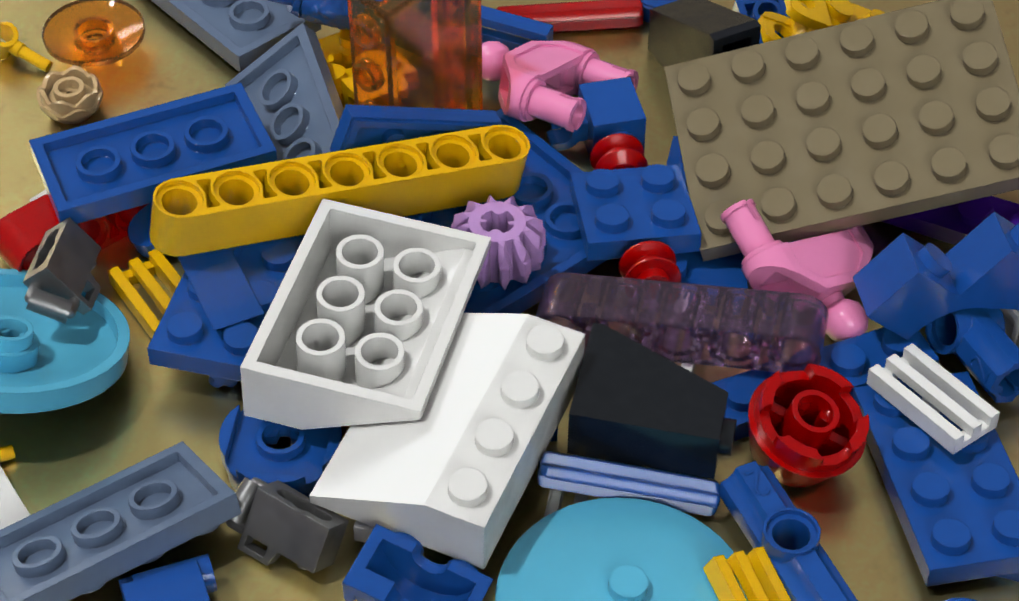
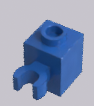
(610, 110)

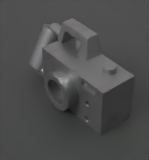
(62, 272)
(287, 525)

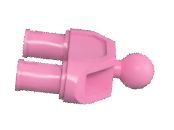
(543, 76)
(810, 266)

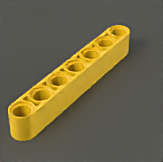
(282, 196)

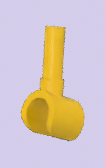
(13, 46)

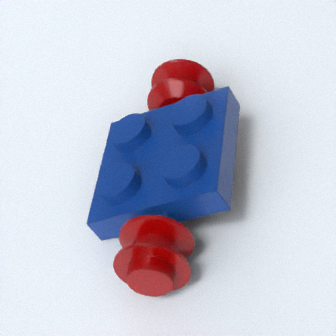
(634, 210)

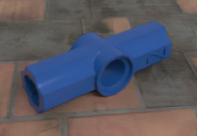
(981, 346)
(785, 532)

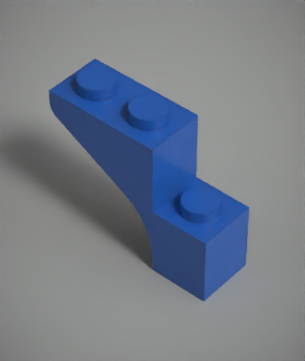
(919, 283)

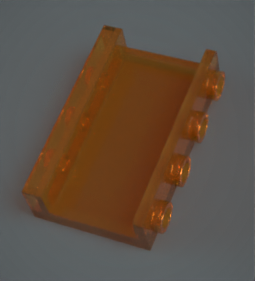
(417, 53)

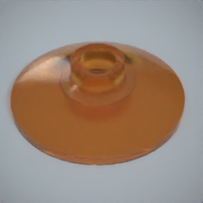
(93, 32)

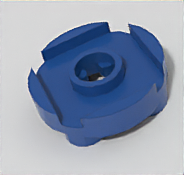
(246, 452)

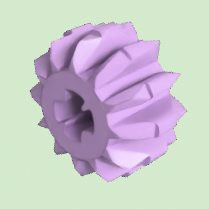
(515, 239)

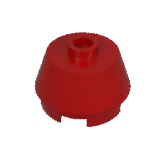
(806, 425)

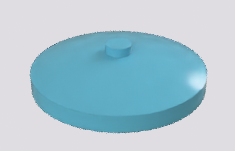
(53, 362)
(612, 554)

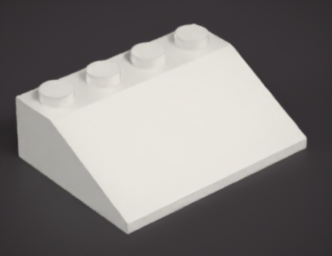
(360, 320)
(476, 445)

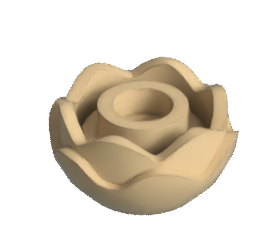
(70, 95)

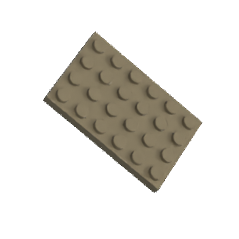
(850, 122)

